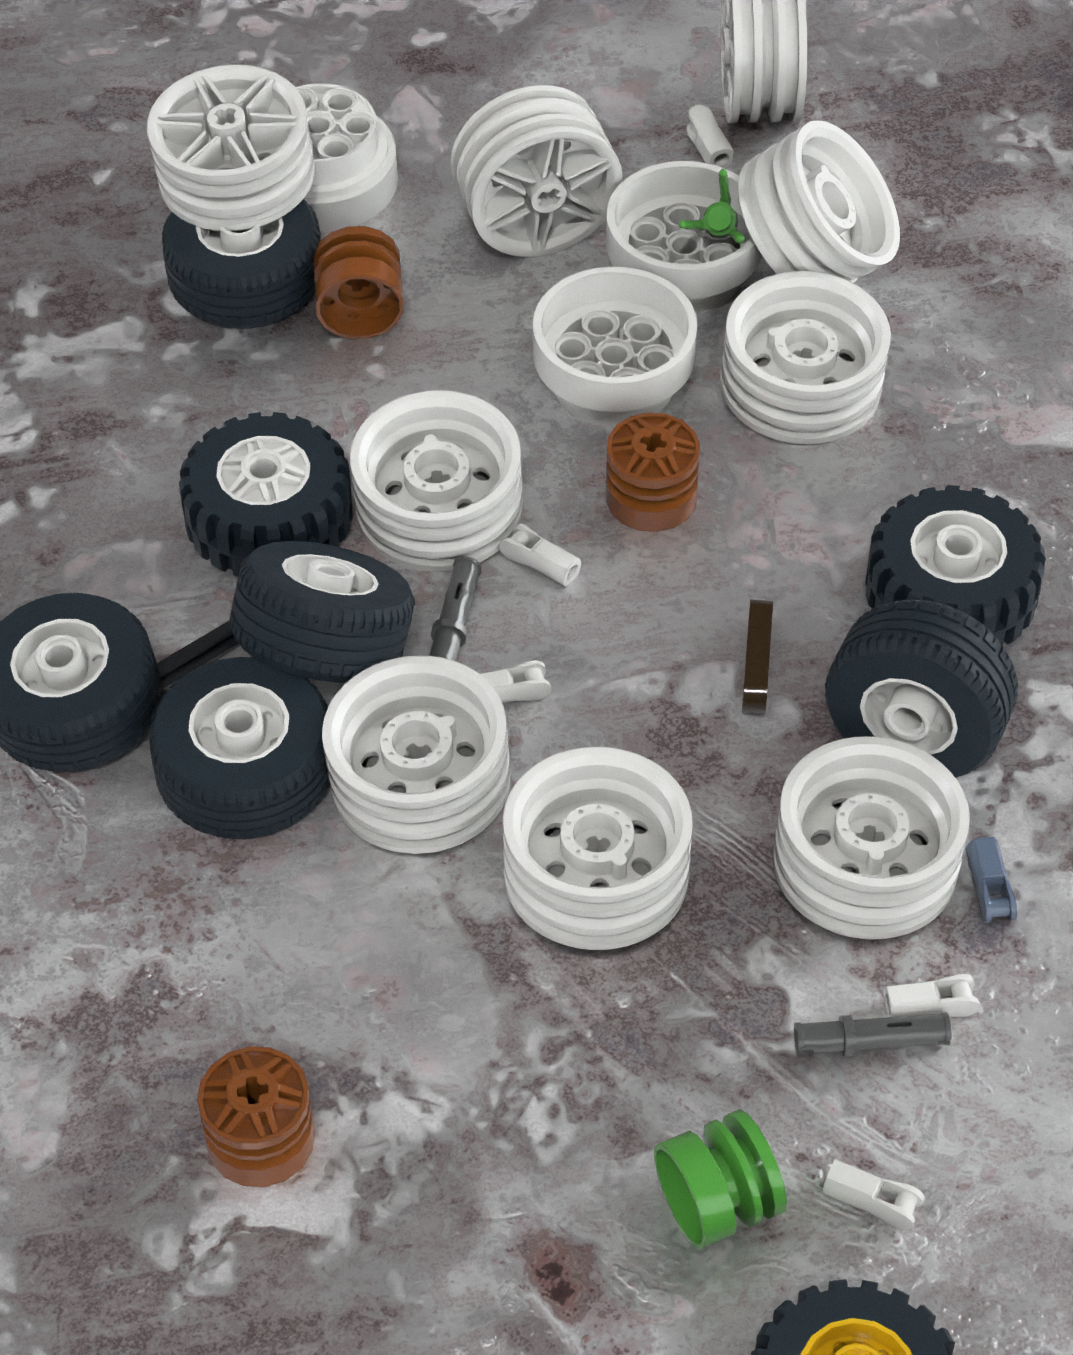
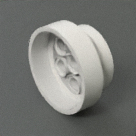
(351, 157)
(647, 236)
(614, 343)

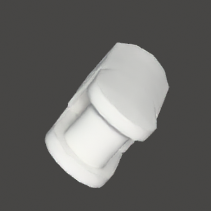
(708, 137)
(541, 555)
(520, 682)
(925, 997)
(864, 1192)

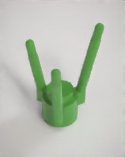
(719, 217)

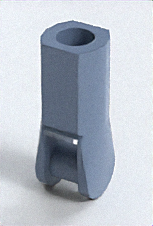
(991, 878)

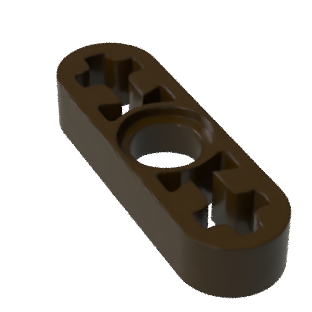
(757, 657)

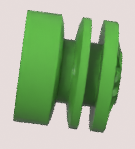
(720, 1179)

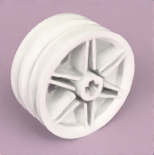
(763, 58)
(213, 143)
(543, 191)
(819, 205)
(804, 357)
(451, 491)
(417, 754)
(865, 863)
(597, 877)

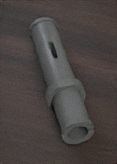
(450, 630)
(874, 1033)

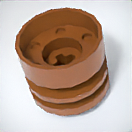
(358, 282)
(652, 472)
(260, 1140)

